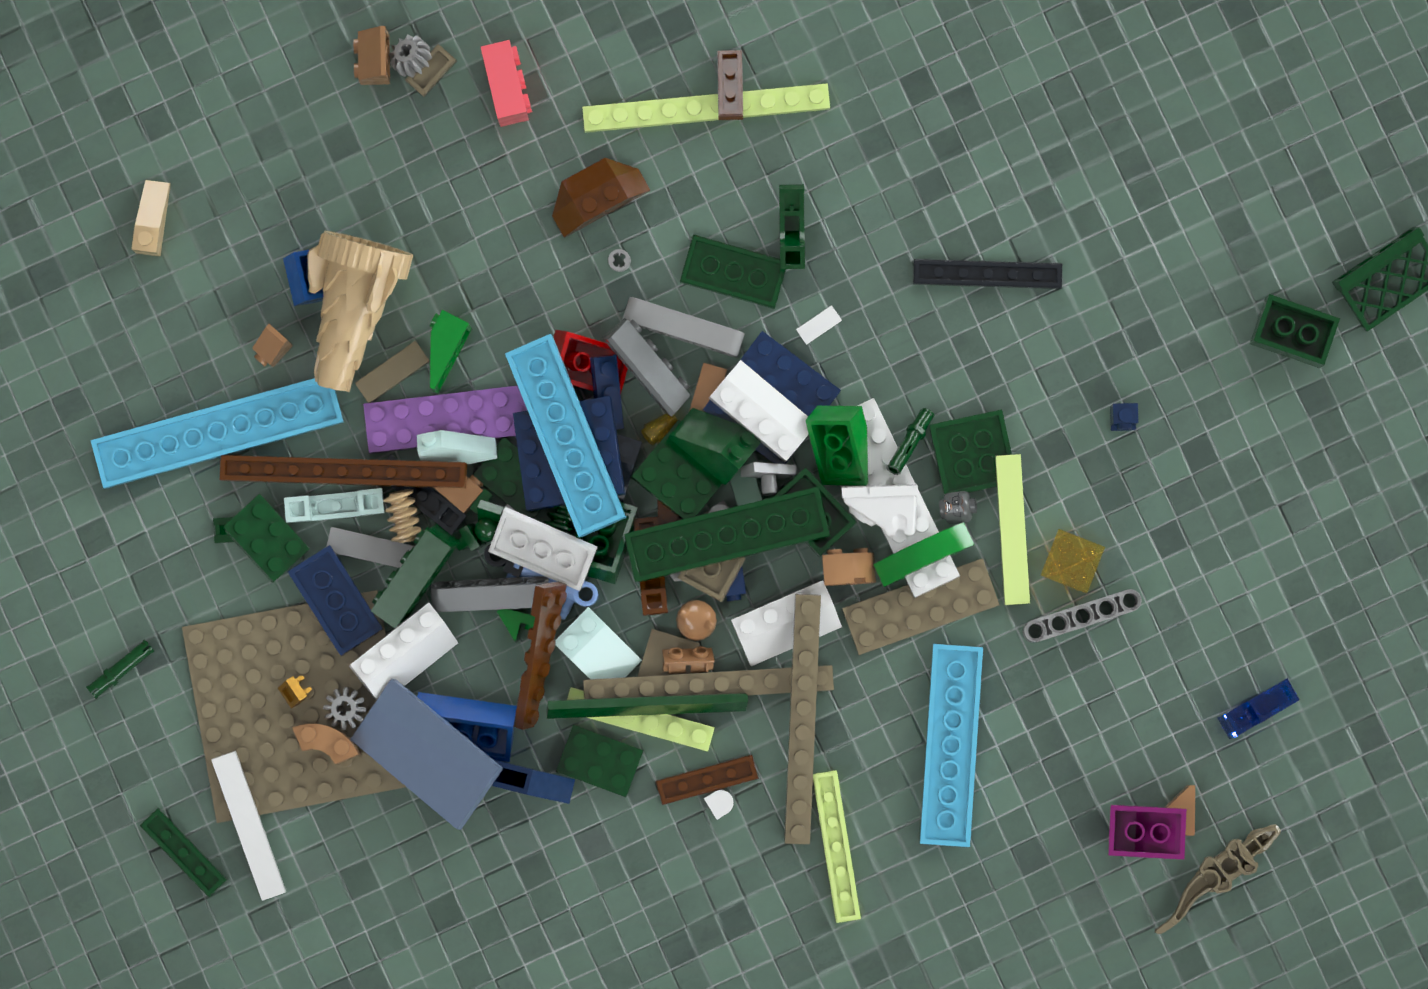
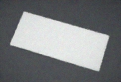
(819, 325)

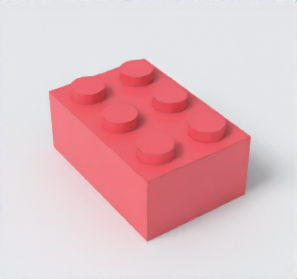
(506, 83)

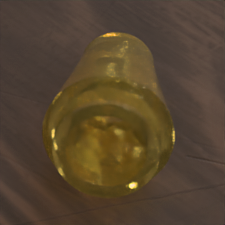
(657, 429)

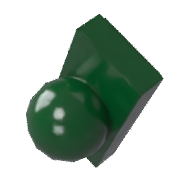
(488, 519)

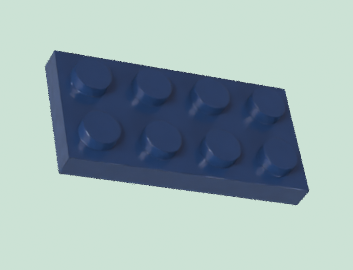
(335, 600)

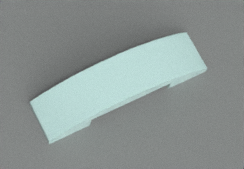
(334, 506)

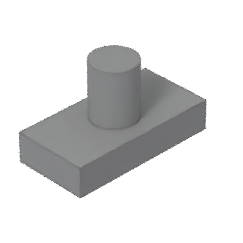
(768, 473)

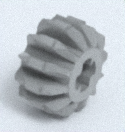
(410, 56)
(339, 701)

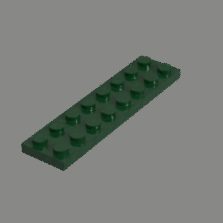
(727, 534)

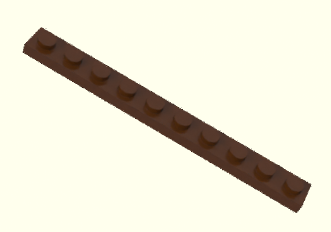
(343, 471)

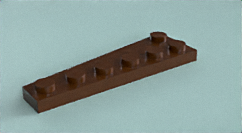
(546, 609)

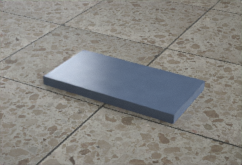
(426, 754)

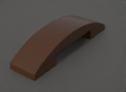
(654, 590)

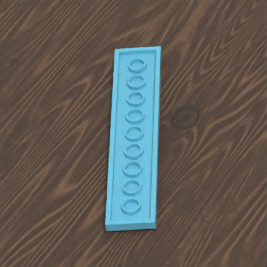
(215, 432)

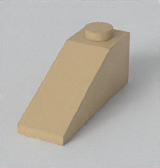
(151, 218)

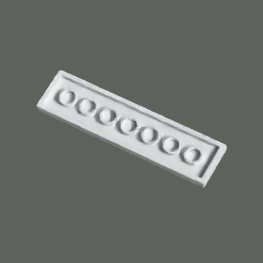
(880, 452)

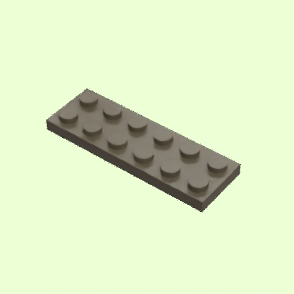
(901, 616)

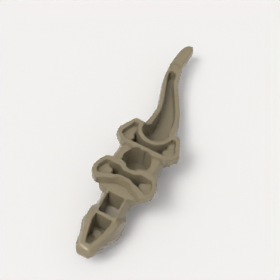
(1219, 871)

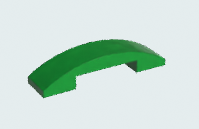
(923, 554)

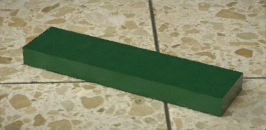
(183, 852)

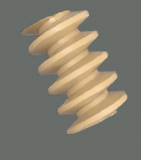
(402, 516)

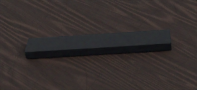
(987, 274)

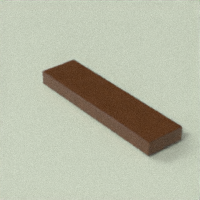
(707, 779)

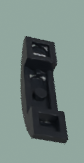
(435, 506)

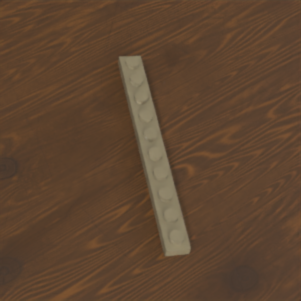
(729, 682)
(802, 718)

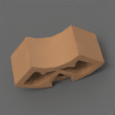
(848, 567)
(326, 739)

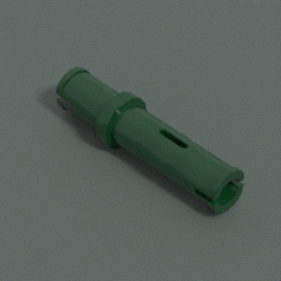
(914, 434)
(119, 669)

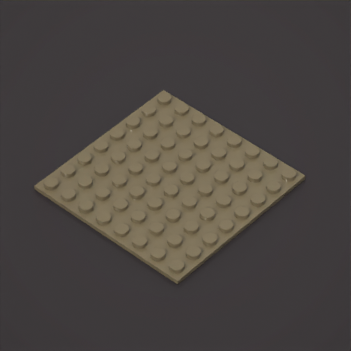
(239, 708)

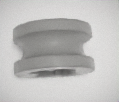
(627, 260)

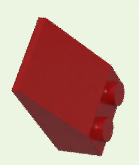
(576, 356)

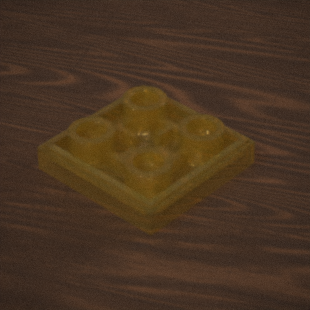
(1072, 561)

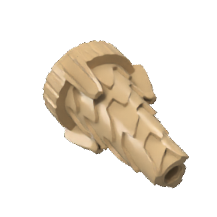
(355, 284)

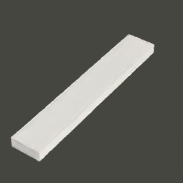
(248, 825)

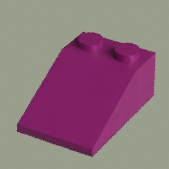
(1147, 832)

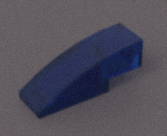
(1258, 708)

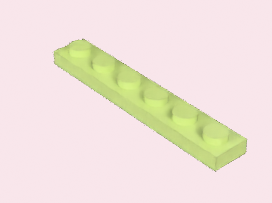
(660, 726)

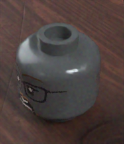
(957, 507)

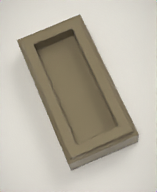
(438, 67)

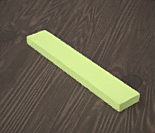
(1012, 529)
(836, 846)

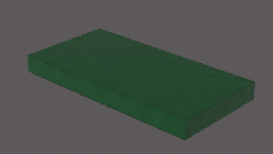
(733, 272)

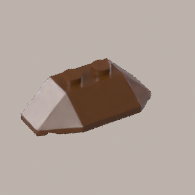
(596, 193)

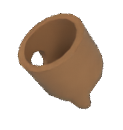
(696, 620)

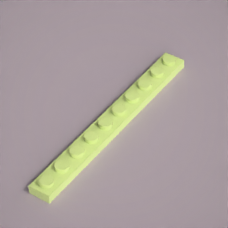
(703, 108)

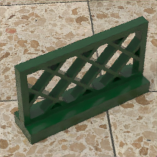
(1374, 264)

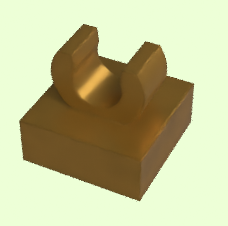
(293, 692)

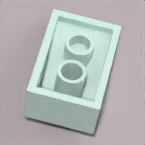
(596, 648)

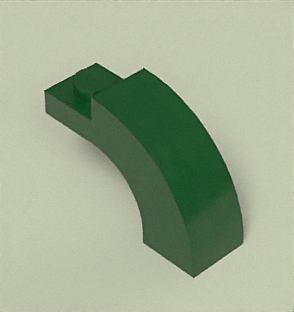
(791, 226)

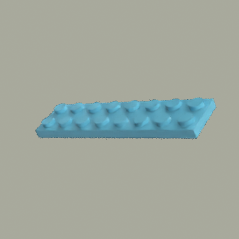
(565, 435)
(951, 745)

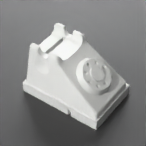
(885, 505)

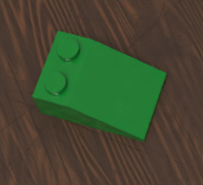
(447, 341)
(839, 444)

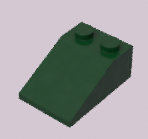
(715, 443)
(610, 546)

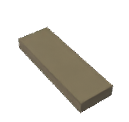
(392, 372)

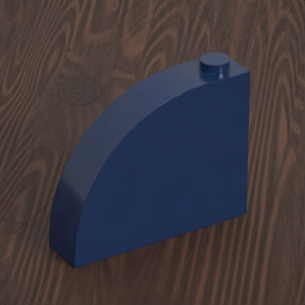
(534, 782)

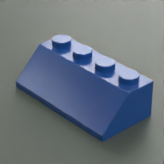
(482, 722)

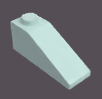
(455, 447)

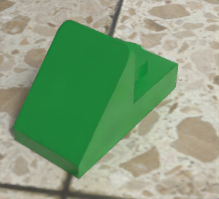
(513, 621)

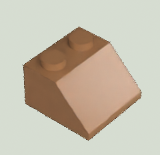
(373, 56)

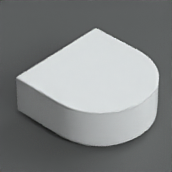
(720, 803)

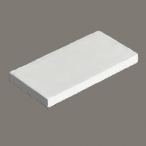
(542, 548)

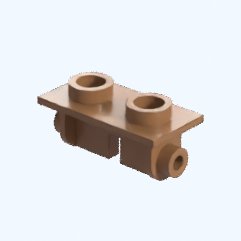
(699, 659)

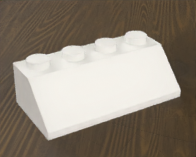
(761, 410)
(770, 628)
(405, 651)

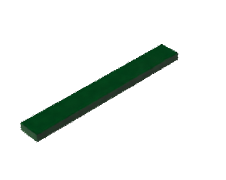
(646, 705)

